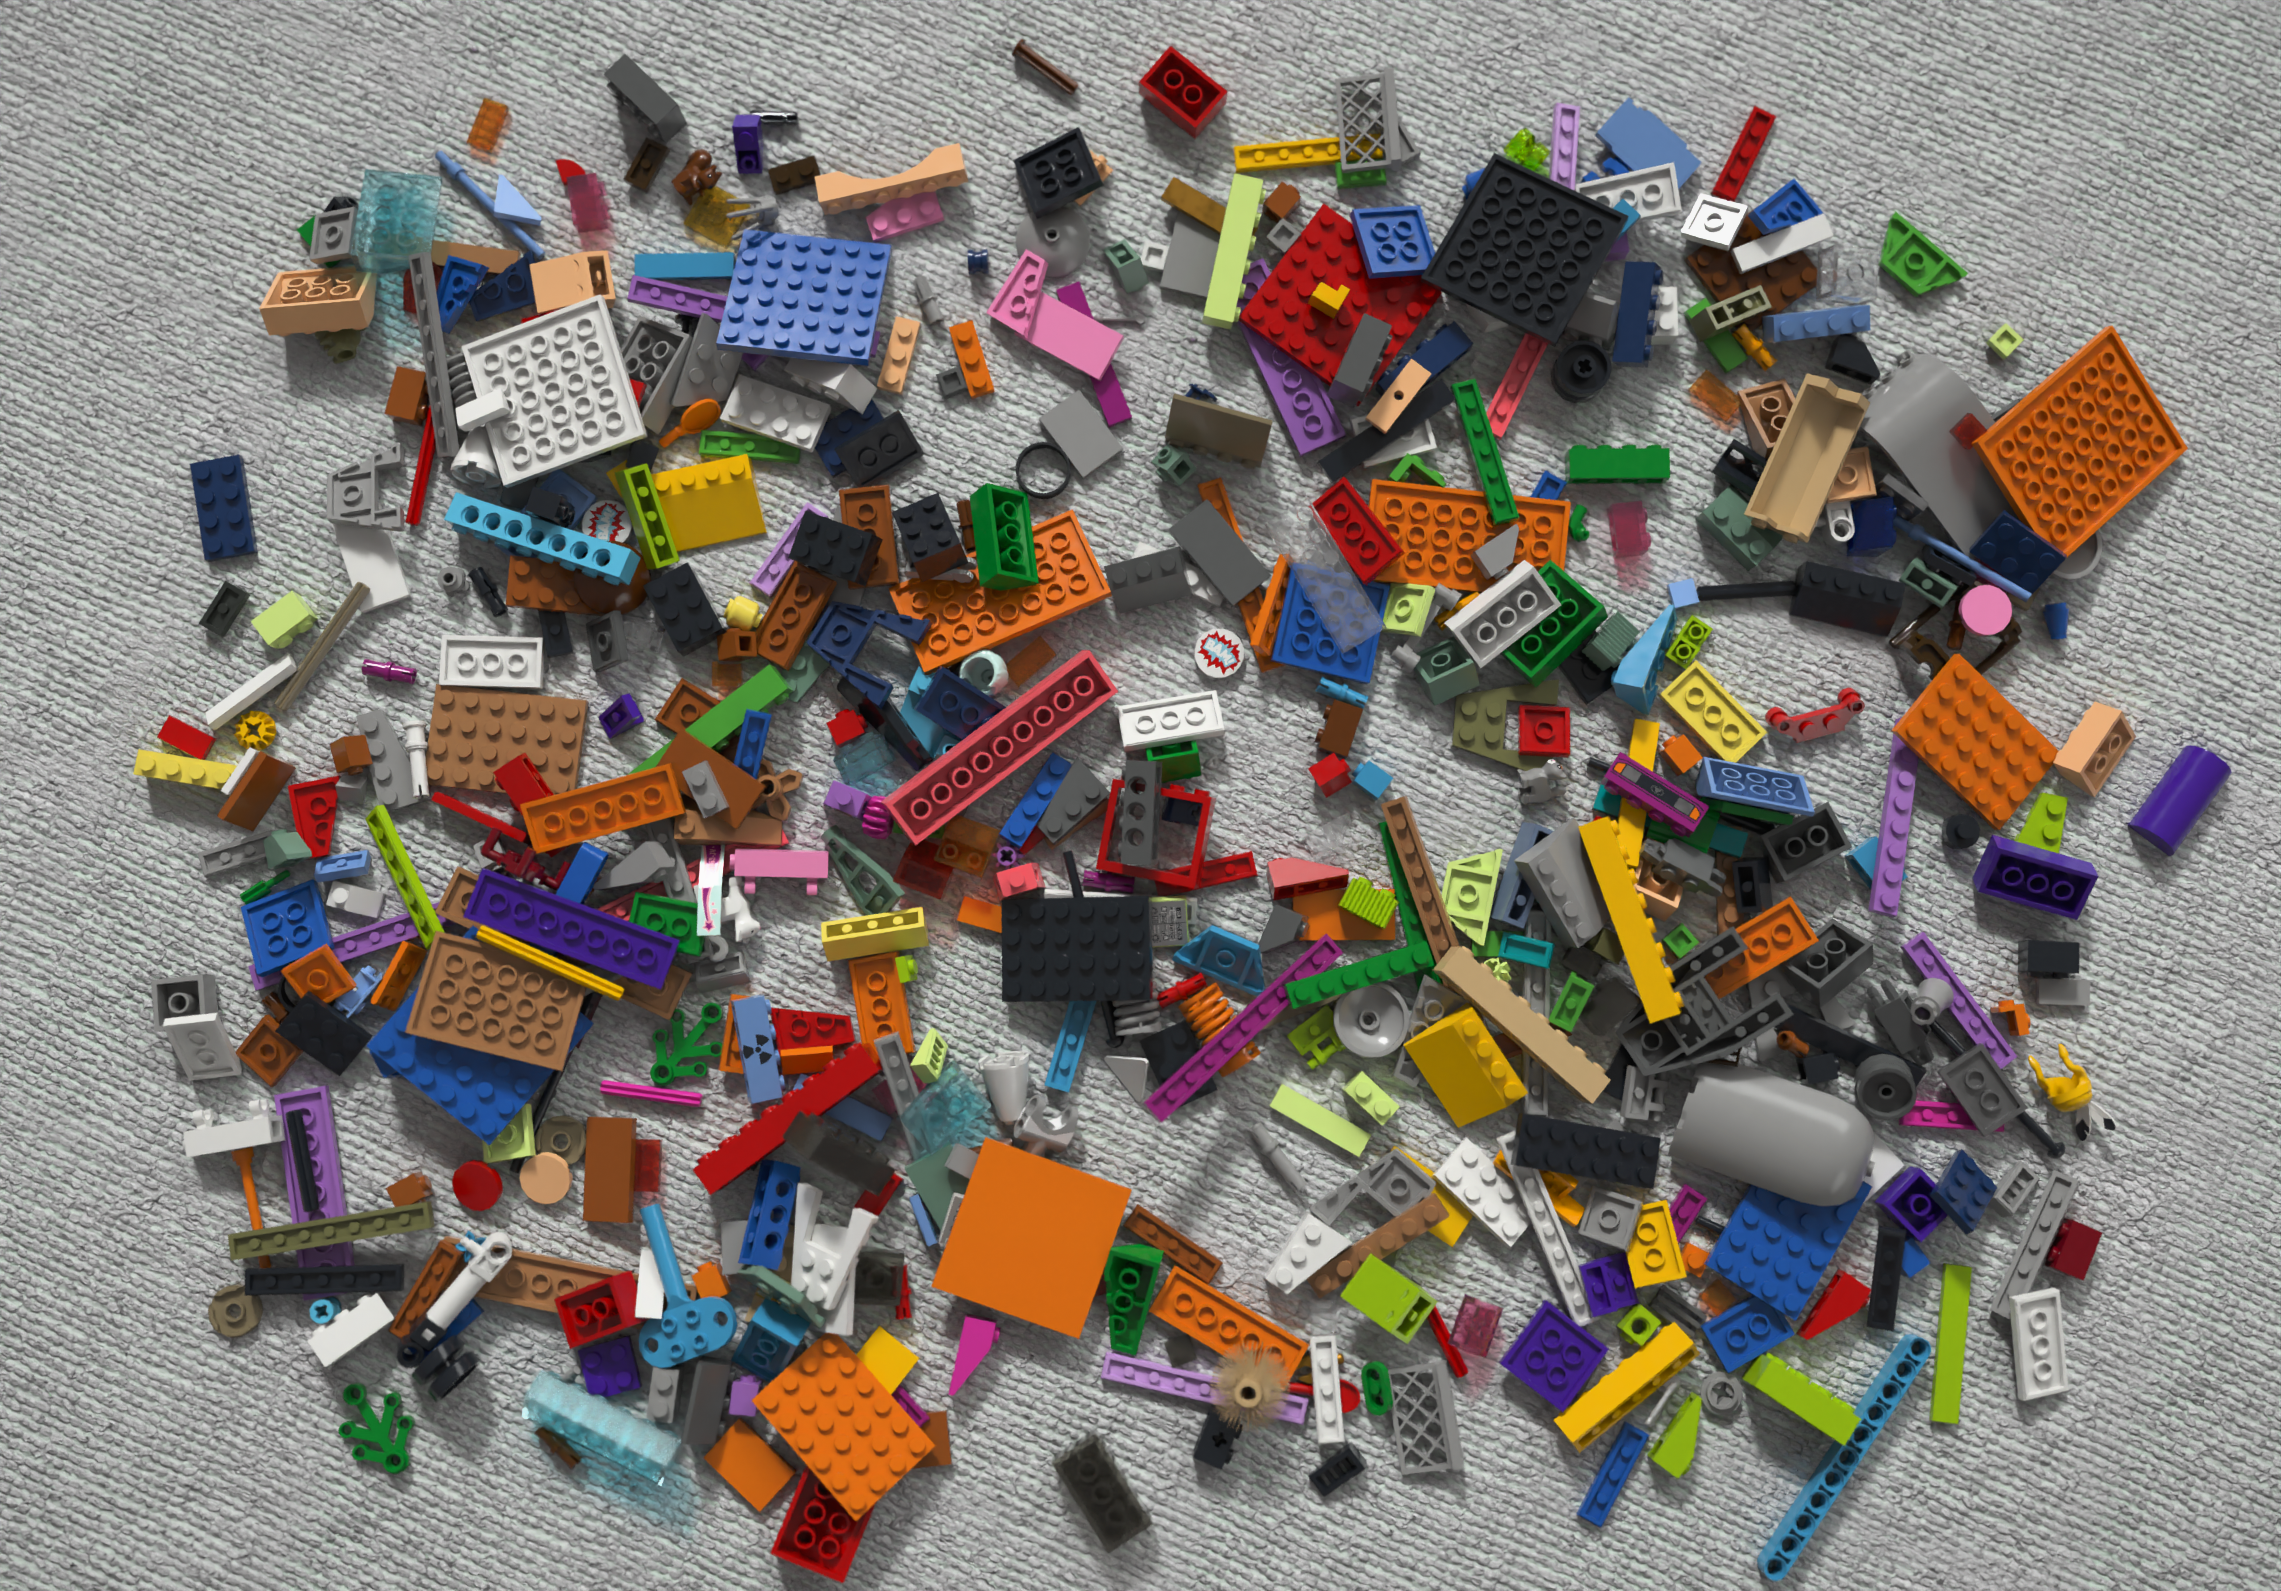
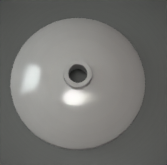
(1062, 253)
(2082, 560)
(1387, 1015)

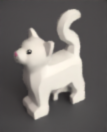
(733, 909)

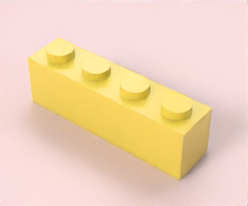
(182, 769)
(874, 934)

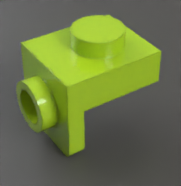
(906, 968)

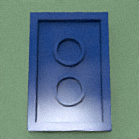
(1745, 1332)

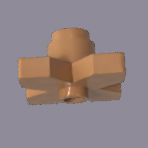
(783, 783)

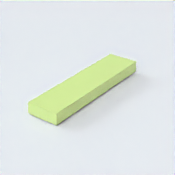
(1320, 1120)

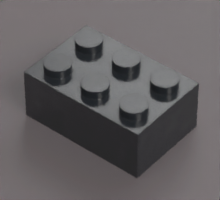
(930, 537)
(835, 548)
(685, 609)

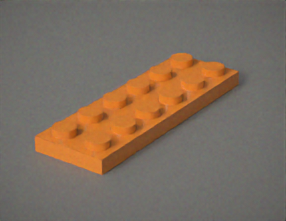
(603, 808)
(1770, 941)
(1224, 1322)

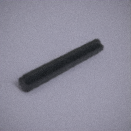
(1746, 590)
(302, 1160)

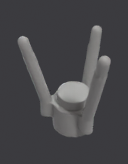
(764, 209)
(1667, 1390)

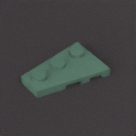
(804, 672)

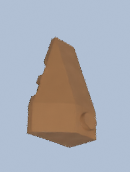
(755, 830)

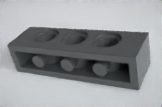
(1151, 774)

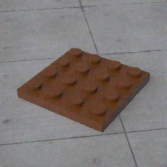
(1781, 280)

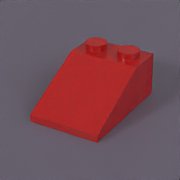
(599, 1309)

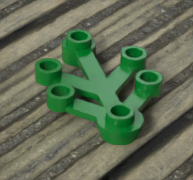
(683, 1047)
(378, 1431)

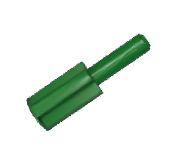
(262, 888)

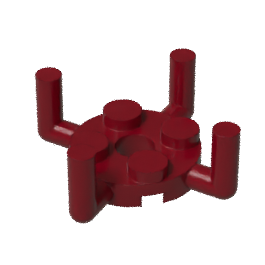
(523, 865)

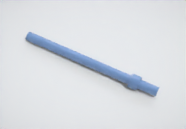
(458, 173)
(1917, 532)

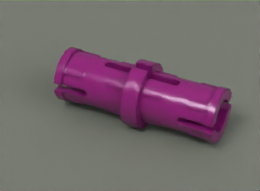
(389, 671)
(1108, 881)

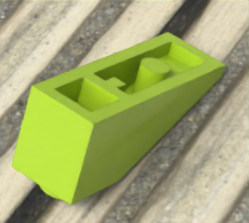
(1677, 1442)

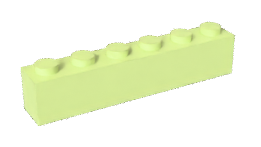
(1232, 251)

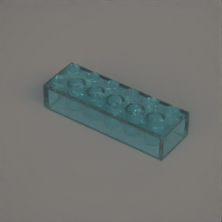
(601, 1427)

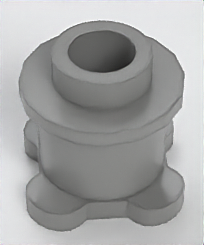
(457, 585)

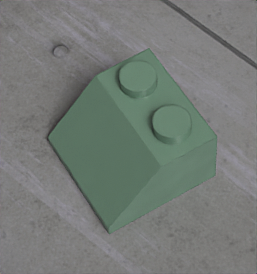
(1445, 671)

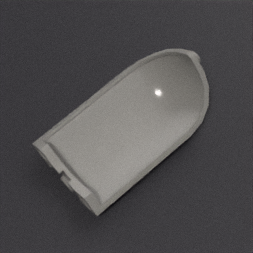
(1774, 1134)

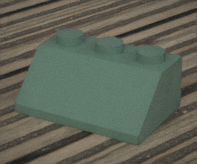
(1734, 530)

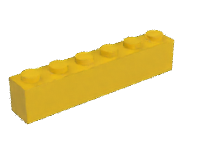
(1626, 1386)

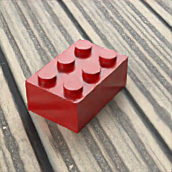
(1182, 92)

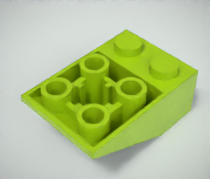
(1389, 1298)

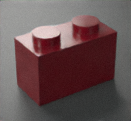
(2073, 1249)

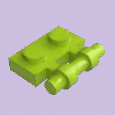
(1312, 1032)

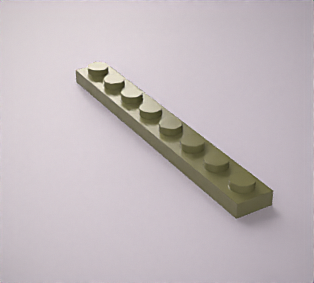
(331, 1230)

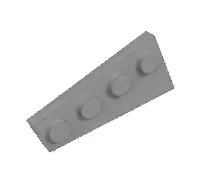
(1431, 1005)

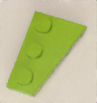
(2044, 823)

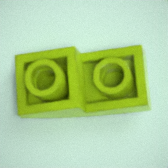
(1688, 642)

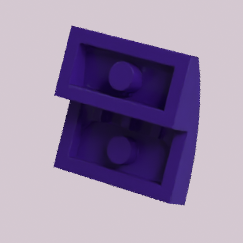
(1608, 1284)

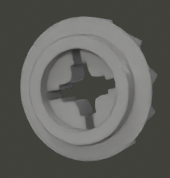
(1724, 1404)

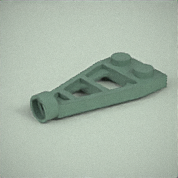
(884, 894)

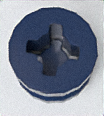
(978, 261)

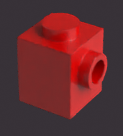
(847, 727)
(1331, 774)

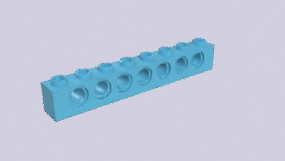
(466, 509)

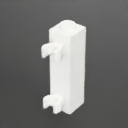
(235, 1135)

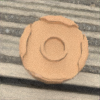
(546, 1178)

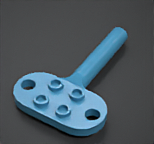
(687, 1325)

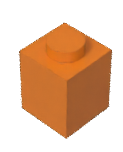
(1679, 754)
(711, 1280)

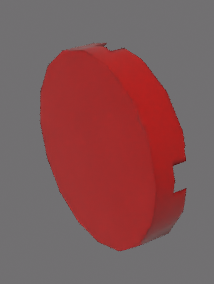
(477, 1185)

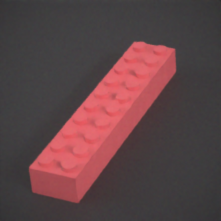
(999, 746)

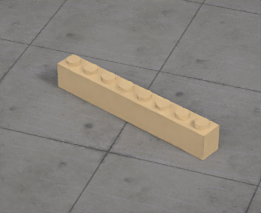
(1521, 1024)

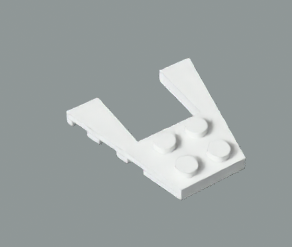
(815, 1269)

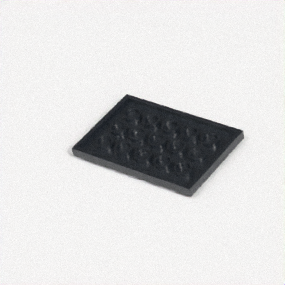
(1077, 949)

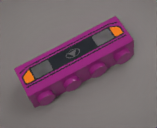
(1654, 795)

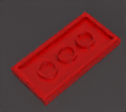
(1357, 531)

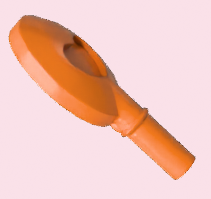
(696, 418)

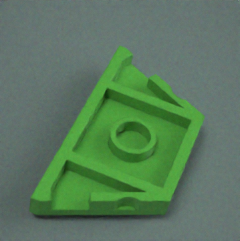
(1915, 259)

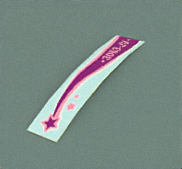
(710, 890)

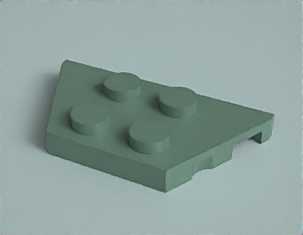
(791, 1299)

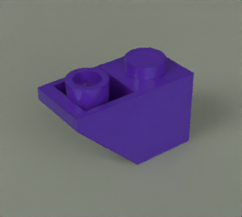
(748, 144)

